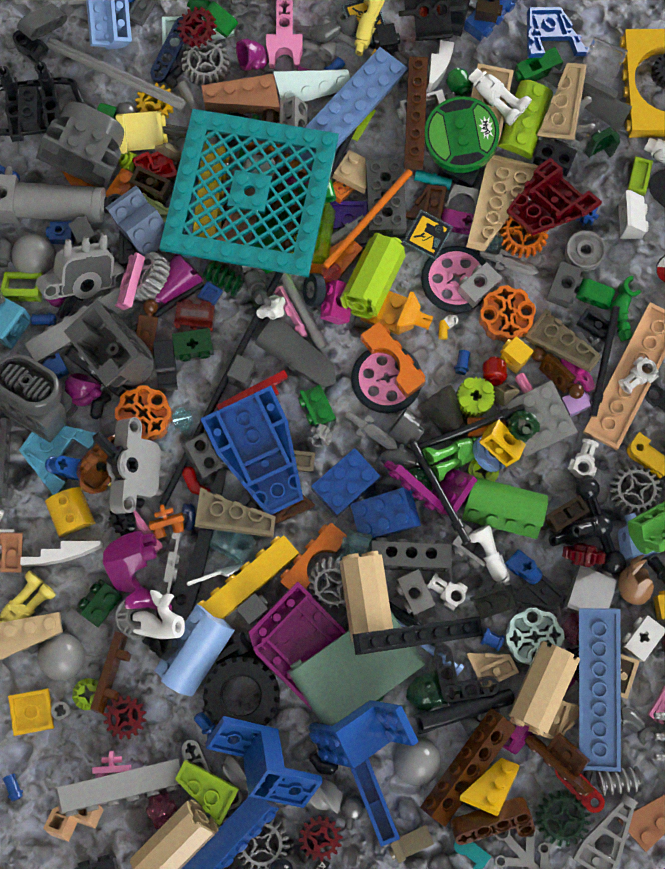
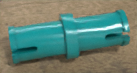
(432, 179)

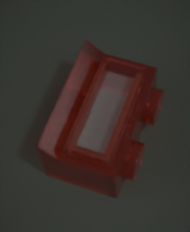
(195, 314)

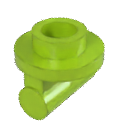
(126, 161)

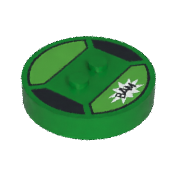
(461, 134)

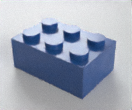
(345, 482)
(386, 514)

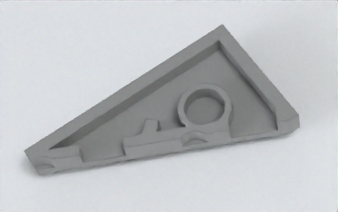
(171, 559)

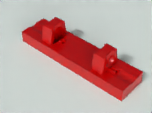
(271, 381)

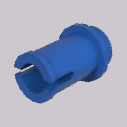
(338, 63)
(43, 319)
(462, 362)
(12, 787)

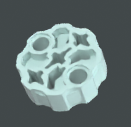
(520, 621)

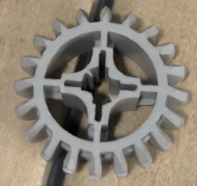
(206, 71)
(152, 276)
(633, 483)
(329, 591)
(268, 850)

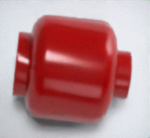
(494, 370)

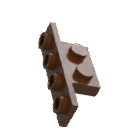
(564, 758)

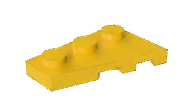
(492, 787)

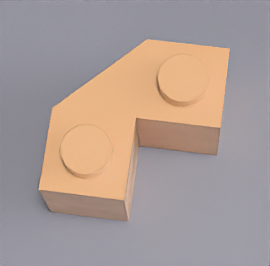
(63, 826)

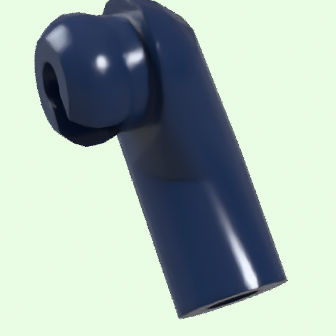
(189, 509)

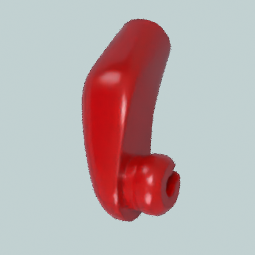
(192, 481)

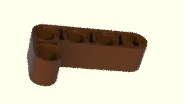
(482, 824)

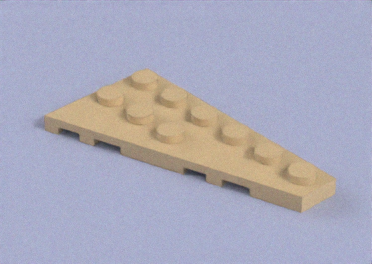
(499, 188)

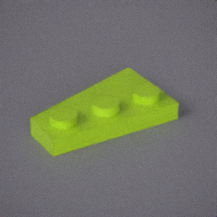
(209, 790)

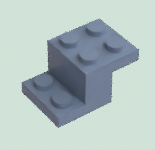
(138, 221)

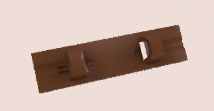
(104, 689)

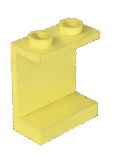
(142, 130)

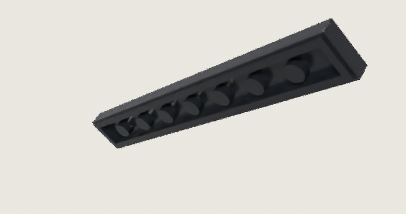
(416, 635)

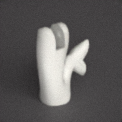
(171, 625)

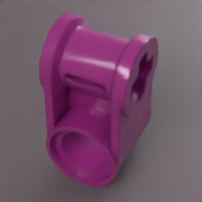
(458, 220)

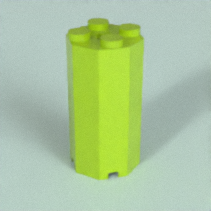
(373, 276)

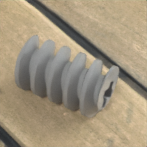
(624, 779)

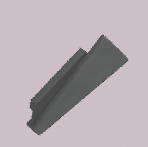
(603, 100)

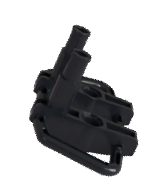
(49, 98)

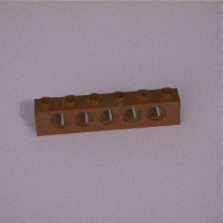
(415, 113)
(468, 766)

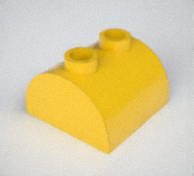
(69, 511)

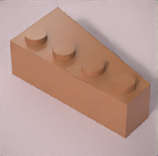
(242, 95)

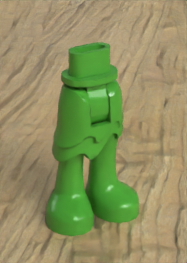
(460, 452)

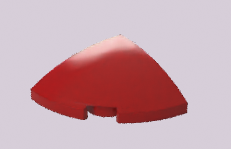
(157, 164)

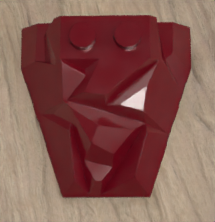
(550, 200)

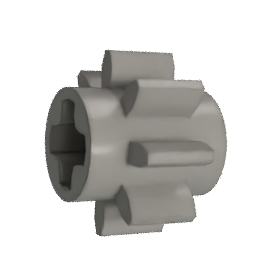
(320, 436)

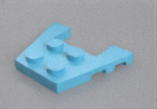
(37, 450)

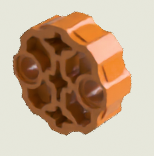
(491, 306)
(125, 409)

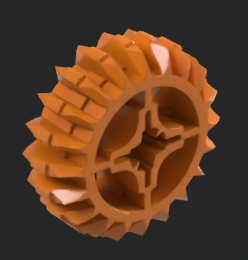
(520, 247)

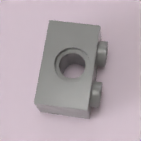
(473, 293)
(414, 581)

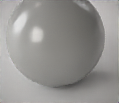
(33, 254)
(61, 657)
(417, 763)

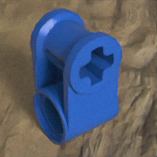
(62, 466)
(524, 567)

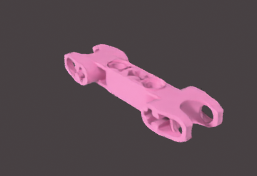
(284, 40)

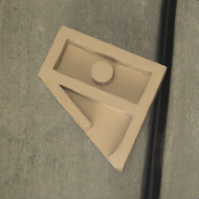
(352, 171)
(494, 665)
(563, 719)

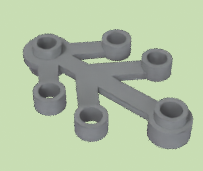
(526, 857)

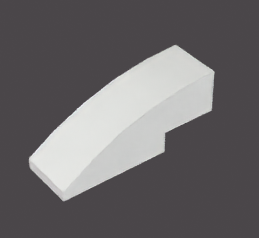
(438, 64)

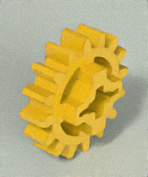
(146, 103)

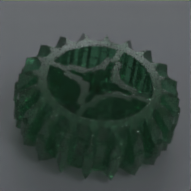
(562, 827)

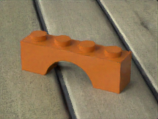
(378, 340)
(328, 541)

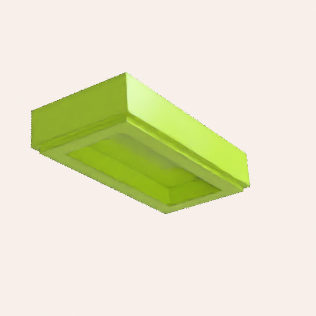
(640, 175)

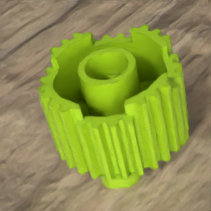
(480, 388)

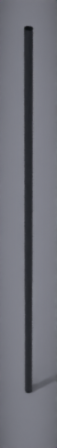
(240, 350)

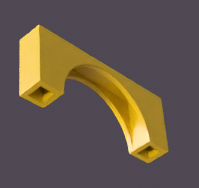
(643, 119)

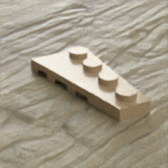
(563, 113)
(26, 632)

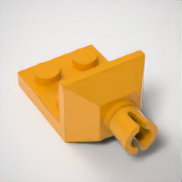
(400, 314)

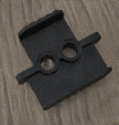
(433, 25)

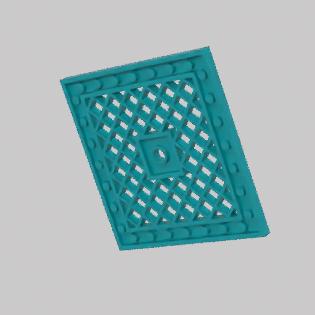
(252, 130)

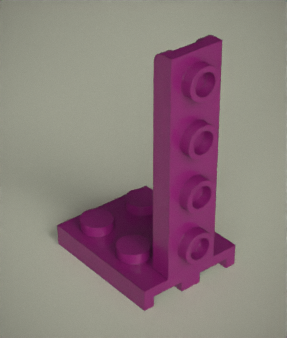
(455, 485)

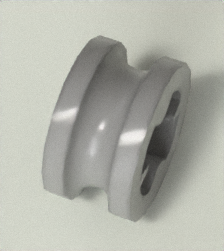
(55, 713)

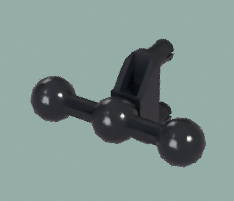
(596, 526)

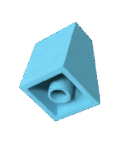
(13, 323)

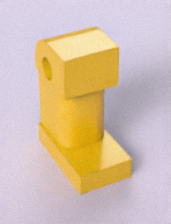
(647, 455)

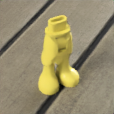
(366, 25)
(16, 610)

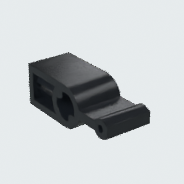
(165, 365)

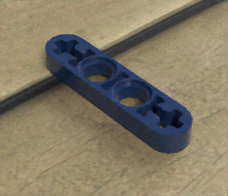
(167, 49)

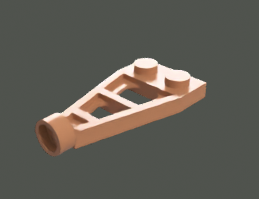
(11, 551)

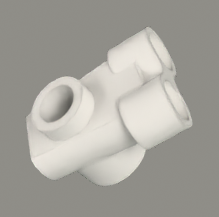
(275, 310)

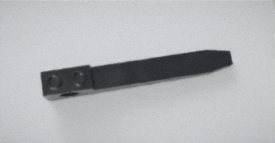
(197, 563)

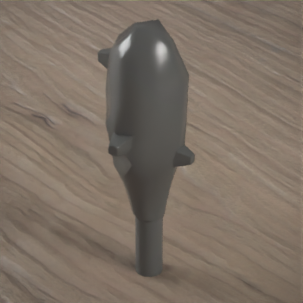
(404, 457)

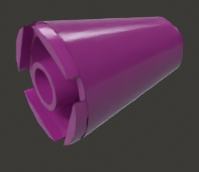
(181, 278)

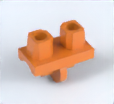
(158, 525)

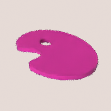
(588, 383)

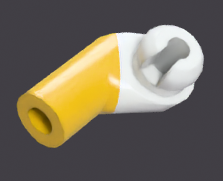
(445, 324)

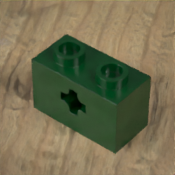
(183, 342)

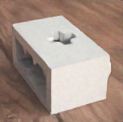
(652, 634)

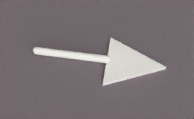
(227, 571)

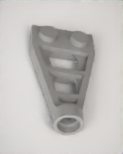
(595, 859)

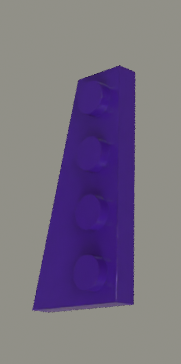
(346, 212)

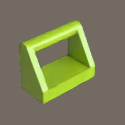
(20, 295)

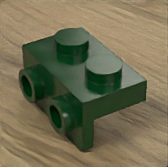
(603, 140)
(98, 602)

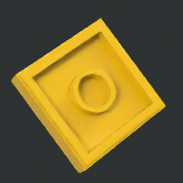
(31, 712)

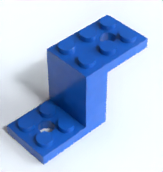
(362, 733)
(263, 762)

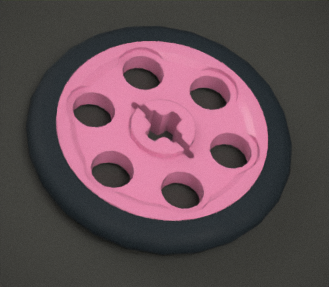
(433, 267)
(361, 384)

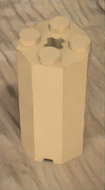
(365, 593)
(543, 688)
(177, 839)

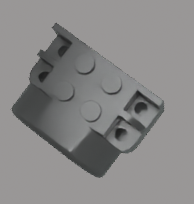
(83, 144)
(110, 347)
(33, 396)

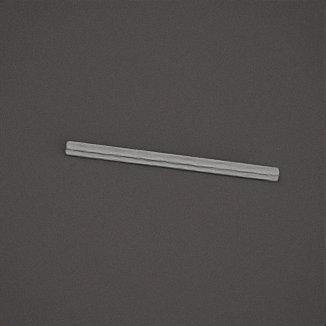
(116, 73)

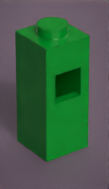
(538, 68)

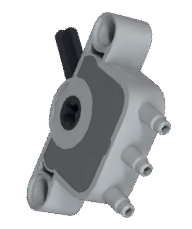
(80, 273)

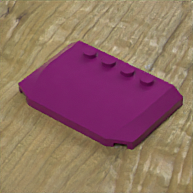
(293, 631)

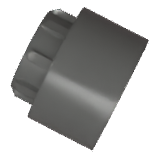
(407, 428)

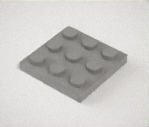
(549, 412)

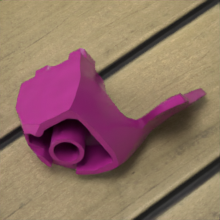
(121, 562)

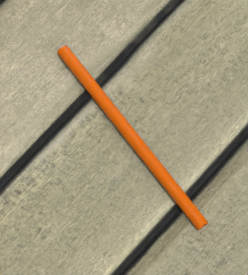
(368, 217)

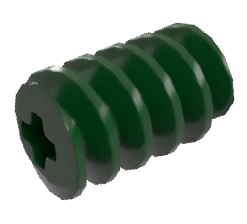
(223, 278)

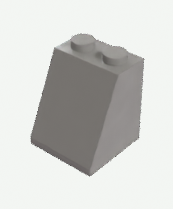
(589, 590)

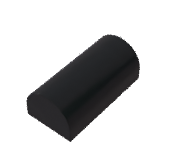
(594, 324)

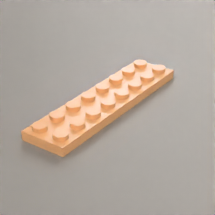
(617, 406)

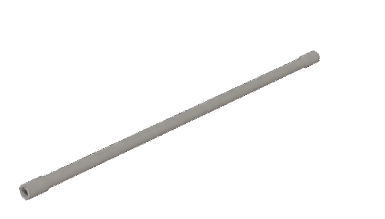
(315, 334)

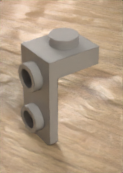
(460, 550)

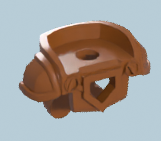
(89, 477)

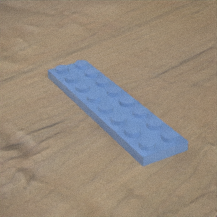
(357, 97)
(600, 688)

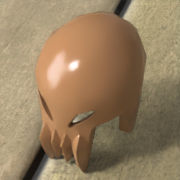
(635, 582)

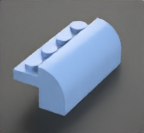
(109, 23)
(197, 651)

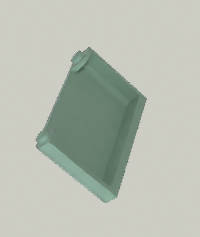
(340, 682)

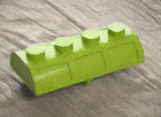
(522, 134)

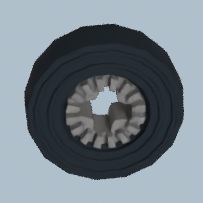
(314, 290)

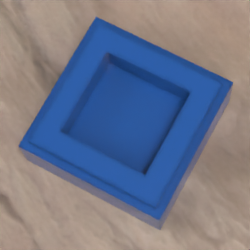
(210, 293)

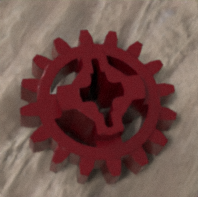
(197, 27)
(583, 554)
(132, 706)
(317, 846)

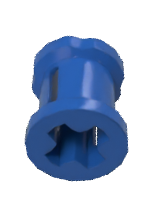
(492, 639)

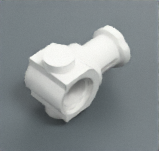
(638, 375)
(584, 458)
(446, 590)

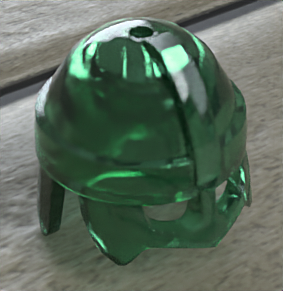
(426, 692)

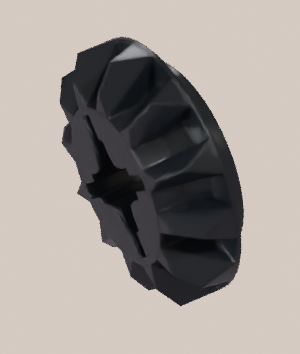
(127, 526)

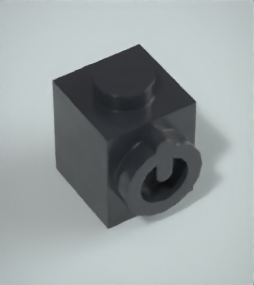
(386, 38)

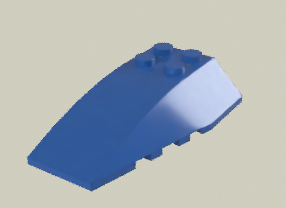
(257, 449)

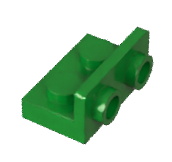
(317, 406)

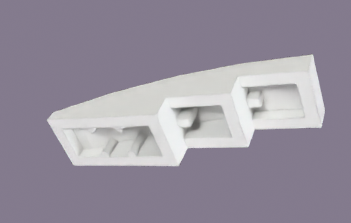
(69, 551)

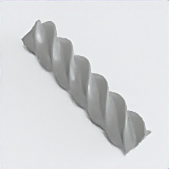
(326, 797)

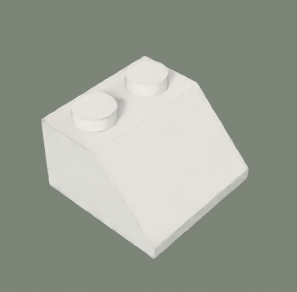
(632, 216)

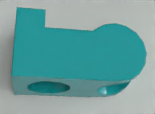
(473, 852)

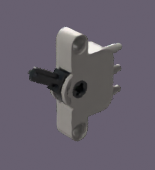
(132, 465)

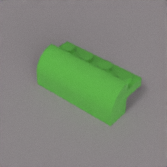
(506, 508)
(649, 530)

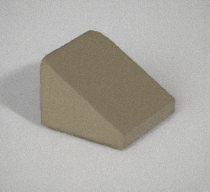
(505, 393)

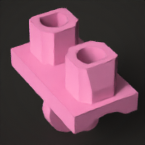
(105, 770)

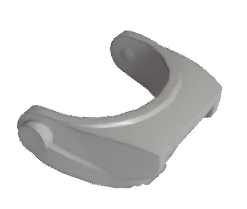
(589, 127)
(458, 189)

